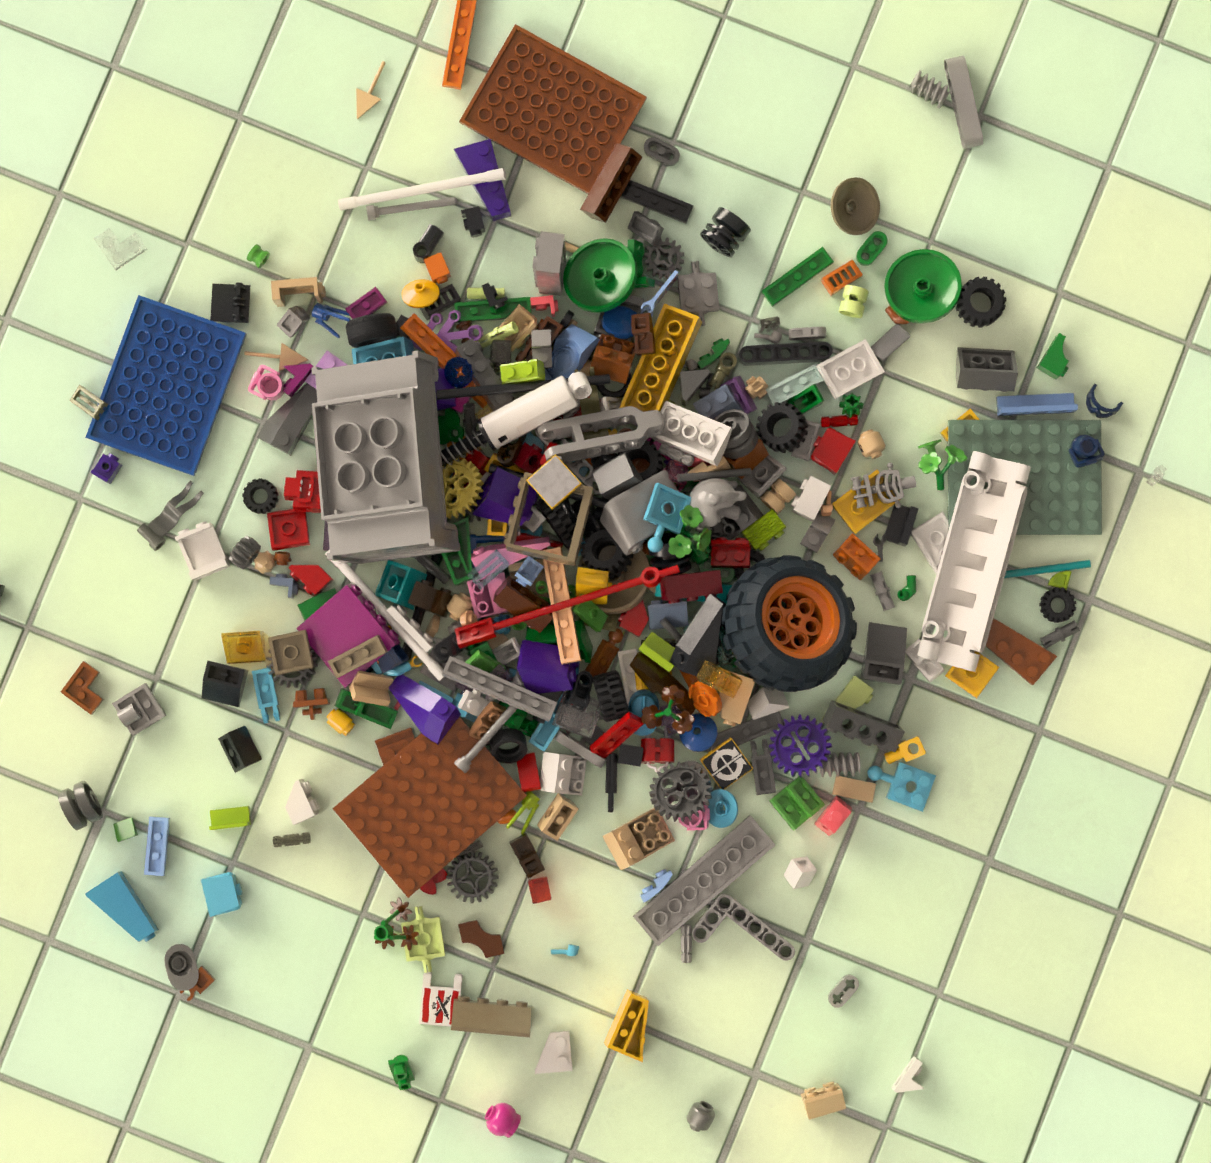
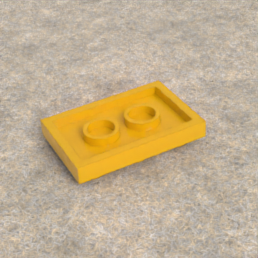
(856, 517)

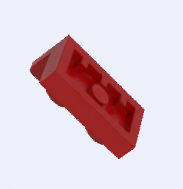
(730, 553)

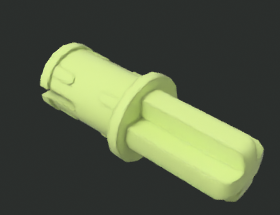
(477, 293)

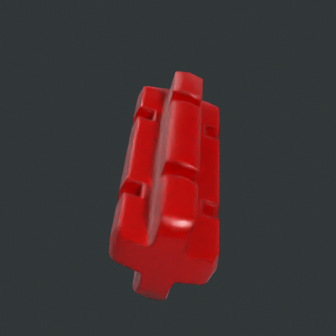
(836, 421)

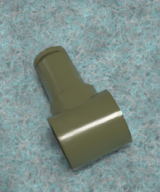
(722, 371)

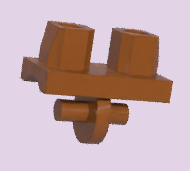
(301, 700)

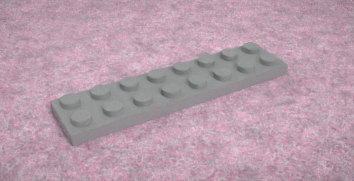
(704, 880)

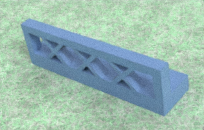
(1036, 404)

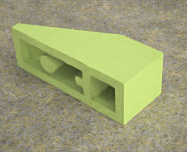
(854, 694)

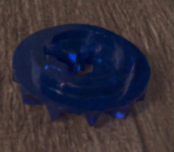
(451, 373)

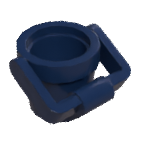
(1084, 448)

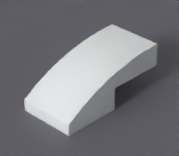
(929, 668)

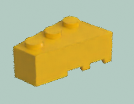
(629, 1026)

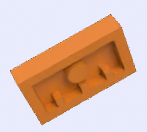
(856, 557)

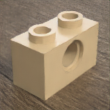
(557, 817)

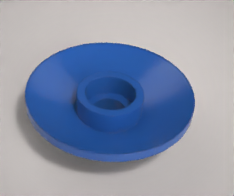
(706, 737)

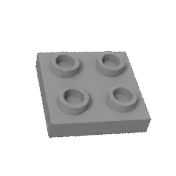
(139, 709)

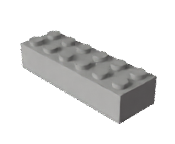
(549, 263)

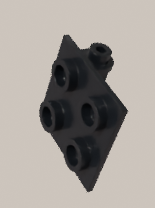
(230, 303)

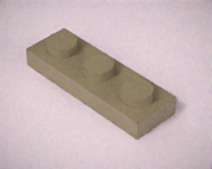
(357, 656)

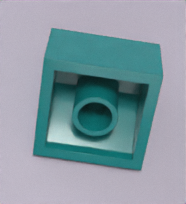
(398, 583)

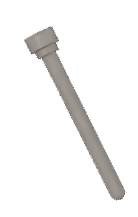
(373, 211)
(465, 762)

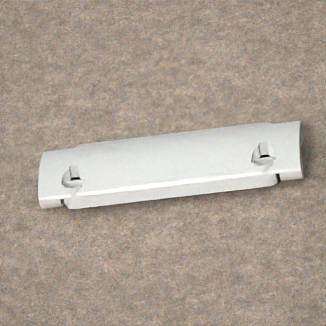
(974, 561)

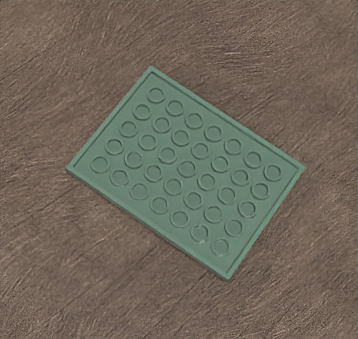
(1059, 494)

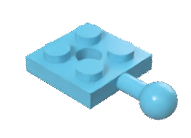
(656, 515)
(897, 789)

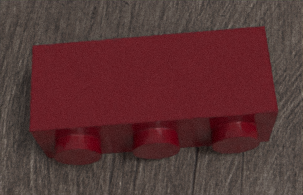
(691, 586)

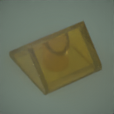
(244, 647)

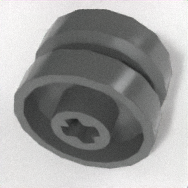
(743, 434)
(80, 805)

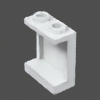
(202, 550)

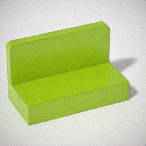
(658, 650)
(230, 818)

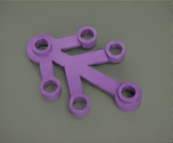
(445, 336)

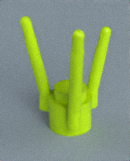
(528, 802)

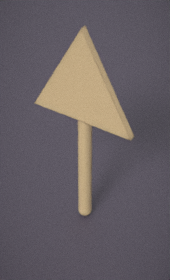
(365, 100)
(287, 356)

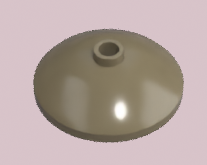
(862, 203)

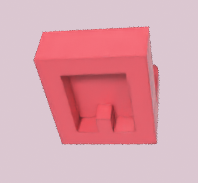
(541, 303)

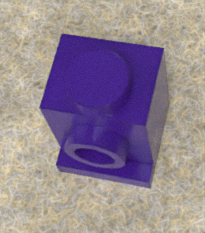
(109, 474)

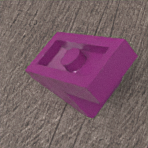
(300, 374)

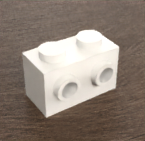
(811, 498)

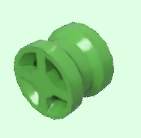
(258, 256)

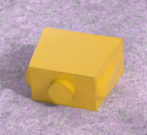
(592, 580)

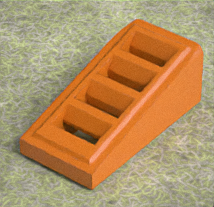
(829, 286)

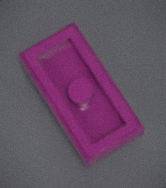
(366, 304)

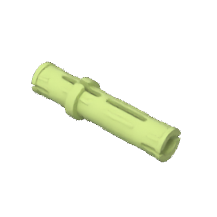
(508, 330)

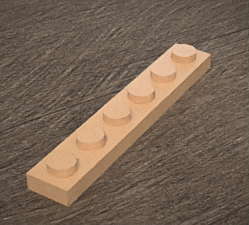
(564, 618)

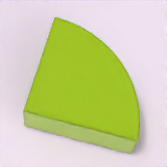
(1060, 580)

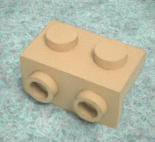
(525, 323)

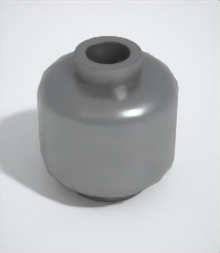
(700, 1116)

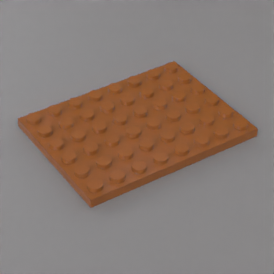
(552, 109)
(425, 808)

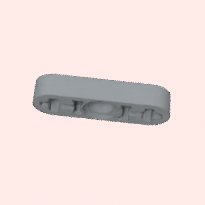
(579, 748)

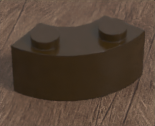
(430, 598)

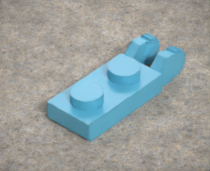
(266, 693)

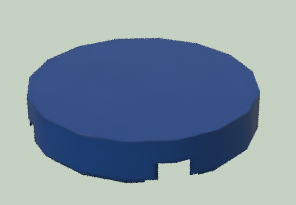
(618, 322)

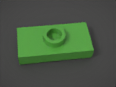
(591, 615)
(483, 661)

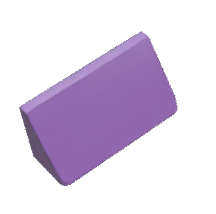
(738, 388)

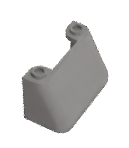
(625, 514)

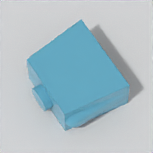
(222, 893)

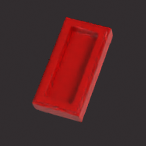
(529, 773)

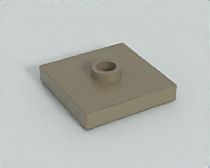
(291, 652)

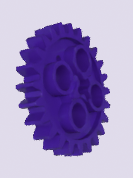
(785, 754)

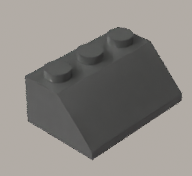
(986, 369)

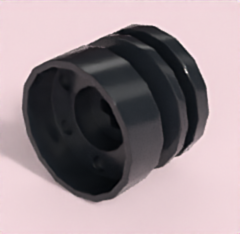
(727, 229)
(664, 559)

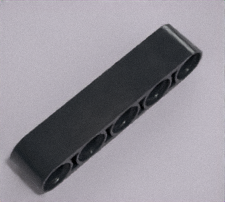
(793, 348)

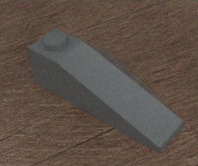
(290, 420)

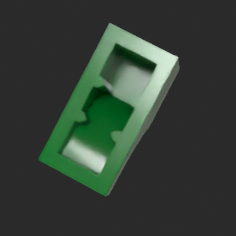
(1054, 361)

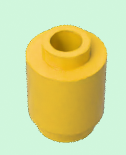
(340, 721)

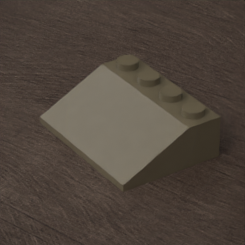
(491, 1017)

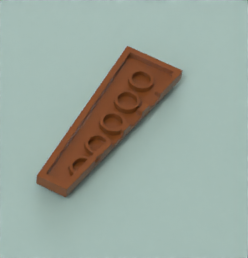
(1019, 652)

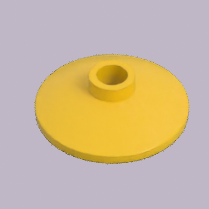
(420, 293)

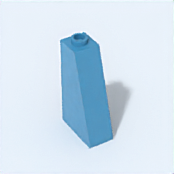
(122, 905)

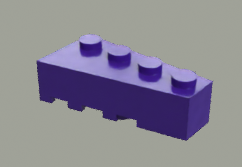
(479, 159)

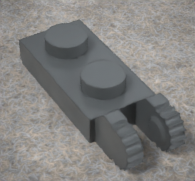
(762, 769)

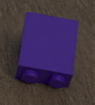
(499, 496)
(542, 669)

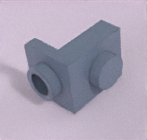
(282, 580)

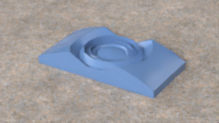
(570, 352)

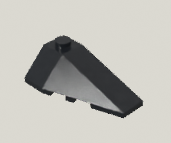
(700, 638)

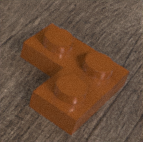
(78, 688)

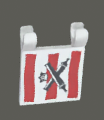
(438, 1001)

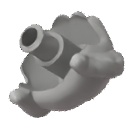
(715, 500)

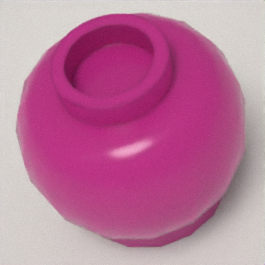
(502, 1120)

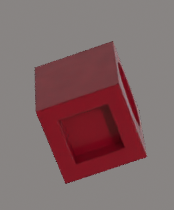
(529, 465)

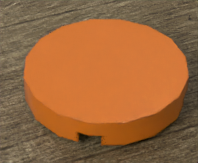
(705, 699)

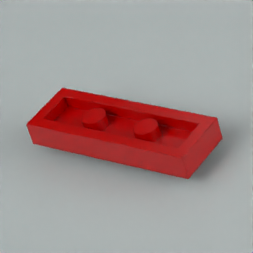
(616, 735)

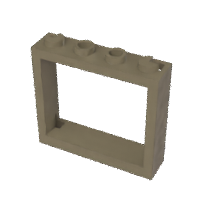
(514, 522)

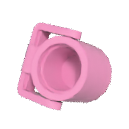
(268, 384)
(691, 824)

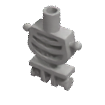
(900, 483)

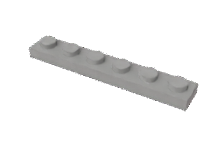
(499, 688)

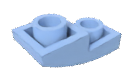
(661, 880)

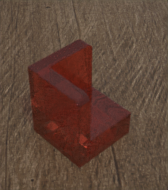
(539, 889)

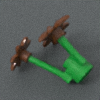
(385, 933)

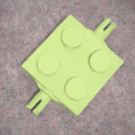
(429, 939)

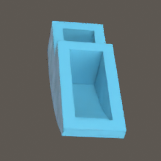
(545, 732)

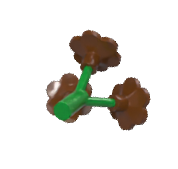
(673, 696)

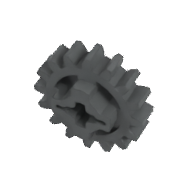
(656, 263)

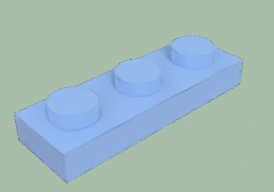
(156, 846)

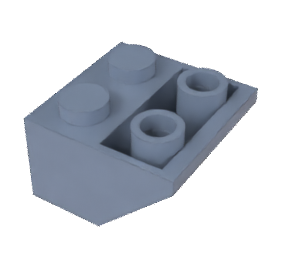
(675, 613)

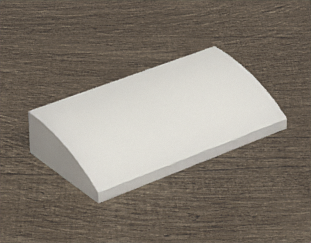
(693, 433)

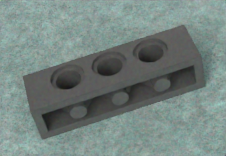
(838, 713)

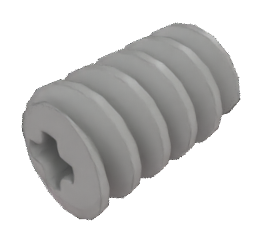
(929, 89)
(841, 764)

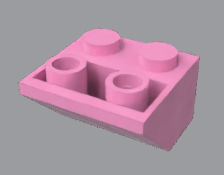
(483, 599)

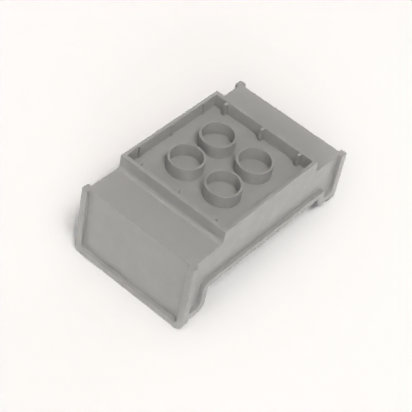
(381, 460)

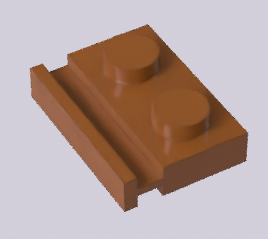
(394, 743)

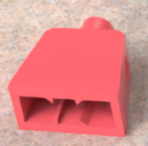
(833, 816)

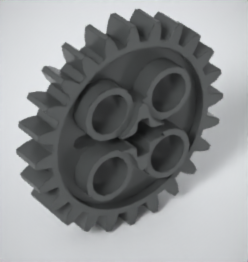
(686, 806)

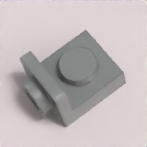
(293, 320)

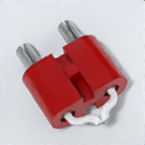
(658, 751)

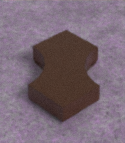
(489, 943)

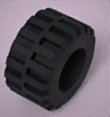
(988, 288)
(771, 417)
(649, 453)
(595, 544)
(610, 695)

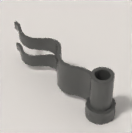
(167, 519)

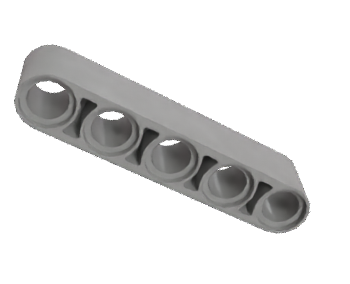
(963, 102)

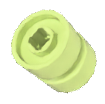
(853, 308)

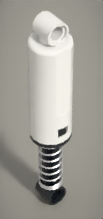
(521, 416)

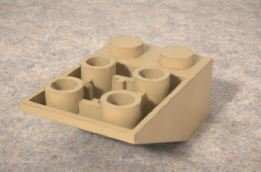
(638, 838)

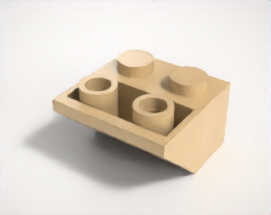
(823, 1100)

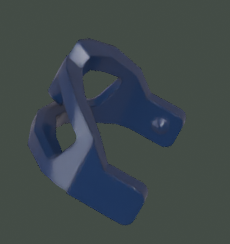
(1109, 412)

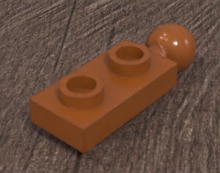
(605, 653)

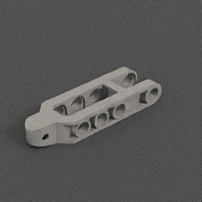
(579, 449)

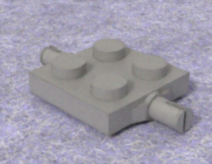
(698, 292)

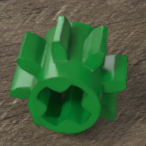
(854, 401)

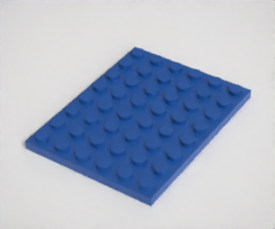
(166, 385)

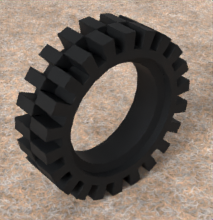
(558, 522)

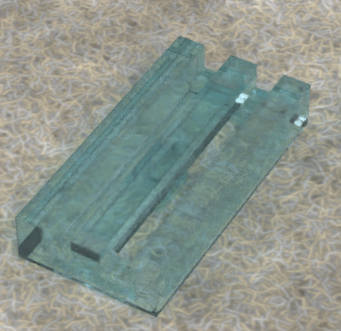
(476, 580)

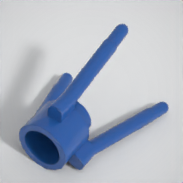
(323, 312)

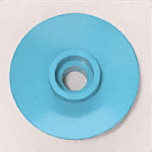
(719, 817)

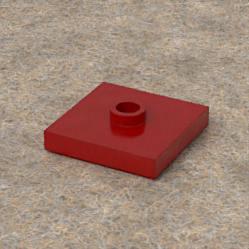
(288, 529)

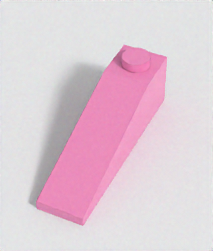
(482, 553)

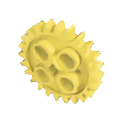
(465, 496)

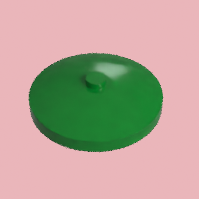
(600, 275)
(923, 286)

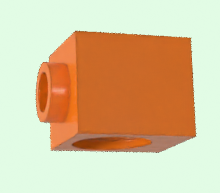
(437, 268)

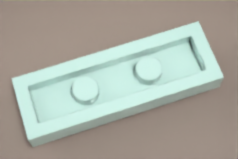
(794, 384)

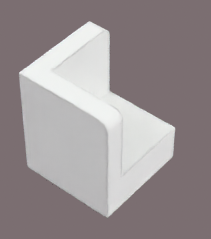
(800, 872)

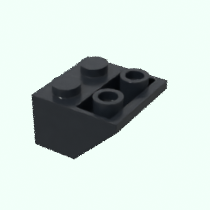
(223, 683)

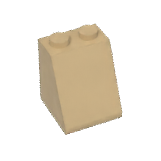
(734, 708)

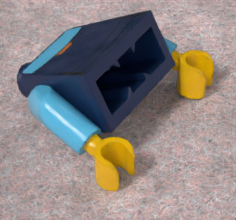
(393, 662)

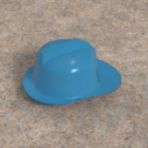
(637, 702)

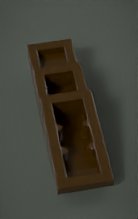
(657, 678)

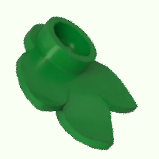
(447, 425)

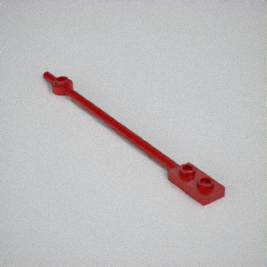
(486, 628)

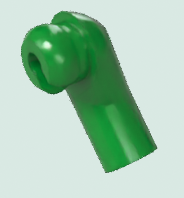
(909, 590)

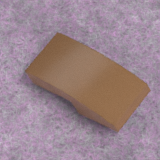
(486, 719)

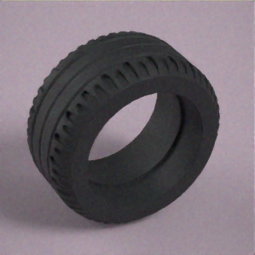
(371, 329)

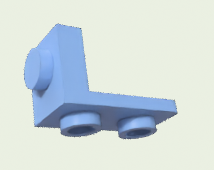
(528, 571)

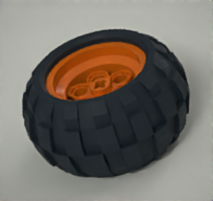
(811, 601)

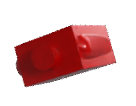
(831, 450)

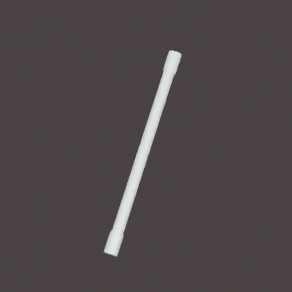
(489, 176)
(433, 666)

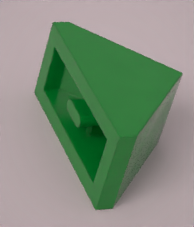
(807, 399)

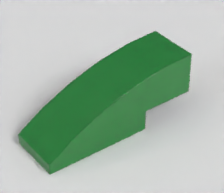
(375, 713)

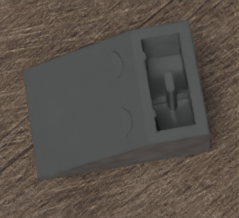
(730, 528)
(884, 653)

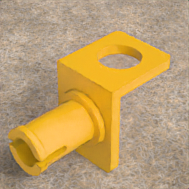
(904, 751)

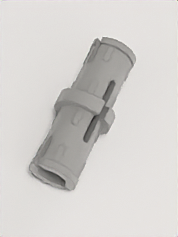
(882, 591)

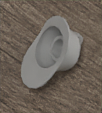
(181, 967)

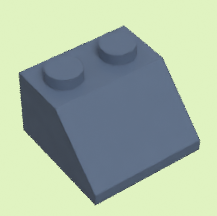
(717, 402)

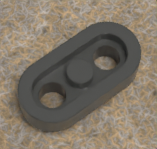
(662, 151)

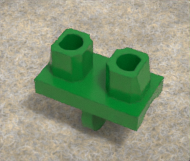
(401, 1071)

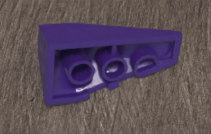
(427, 709)

